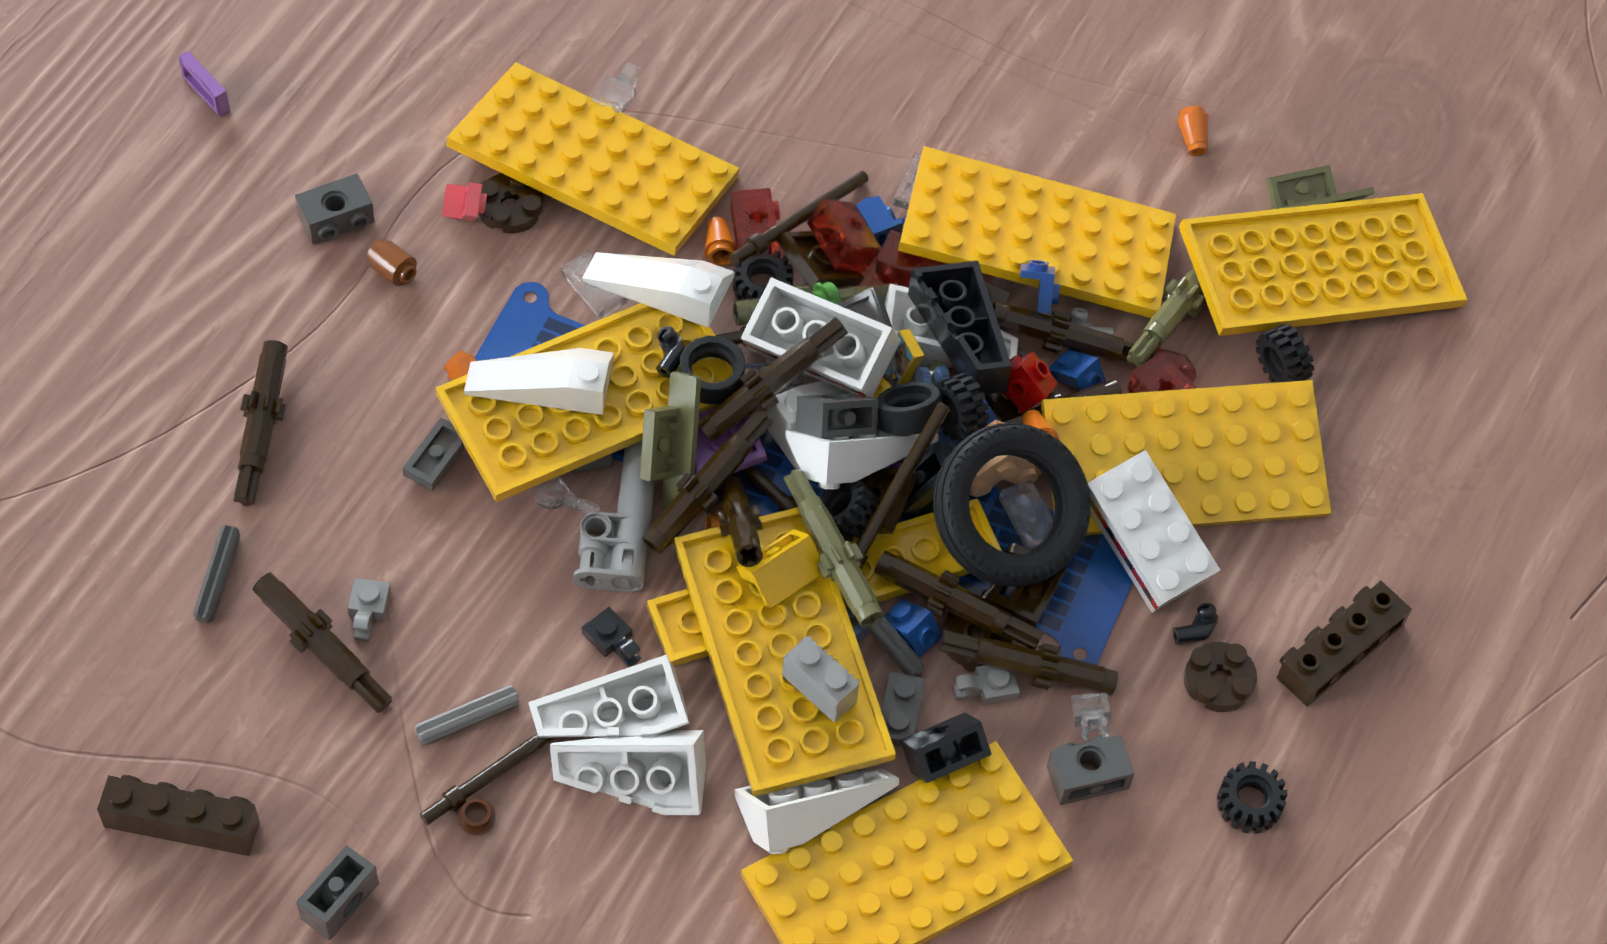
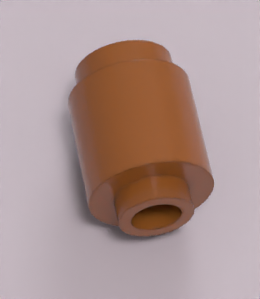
(392, 262)

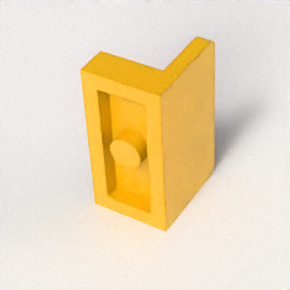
(784, 567)

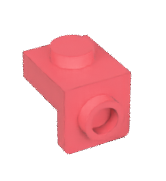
(464, 201)

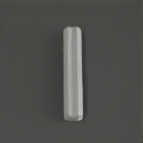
(466, 714)

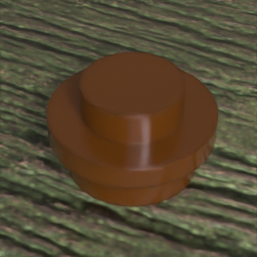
(476, 816)

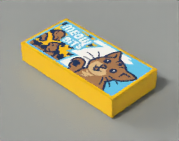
(904, 362)

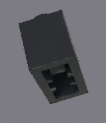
(946, 747)

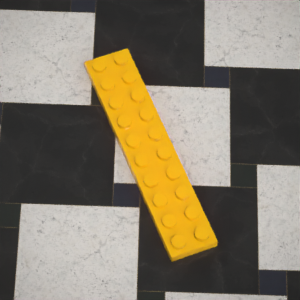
(912, 539)

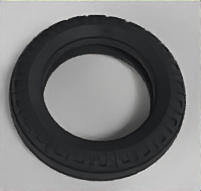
(1069, 493)

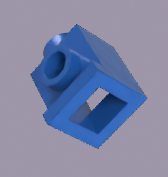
(879, 218)

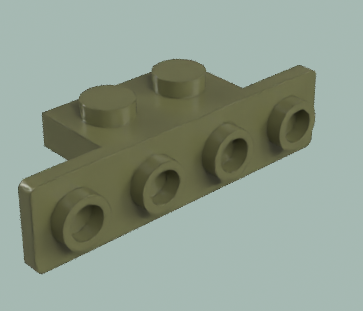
(1309, 188)
(671, 436)

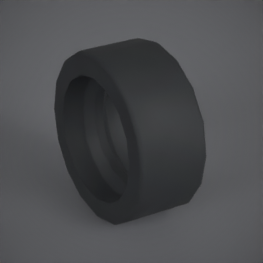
(717, 348)
(907, 407)

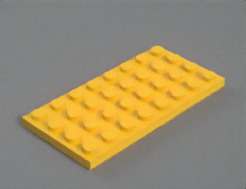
(593, 158)
(1003, 218)
(1321, 263)
(530, 444)
(1219, 449)
(775, 726)
(912, 861)

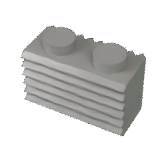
(820, 678)

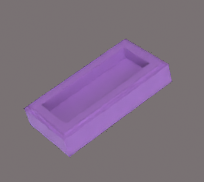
(204, 83)

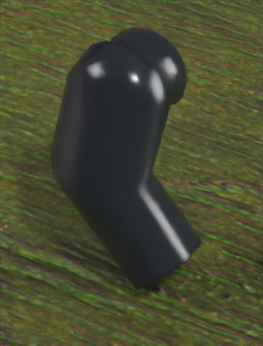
(672, 347)
(1201, 627)

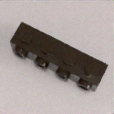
(1343, 642)
(179, 814)

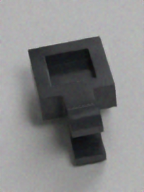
(612, 634)

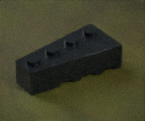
(963, 321)

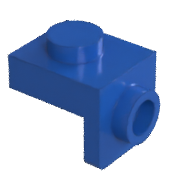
(1048, 291)
(1077, 370)
(914, 625)

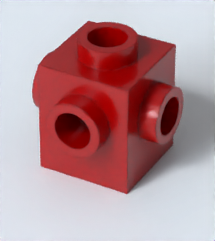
(1029, 381)

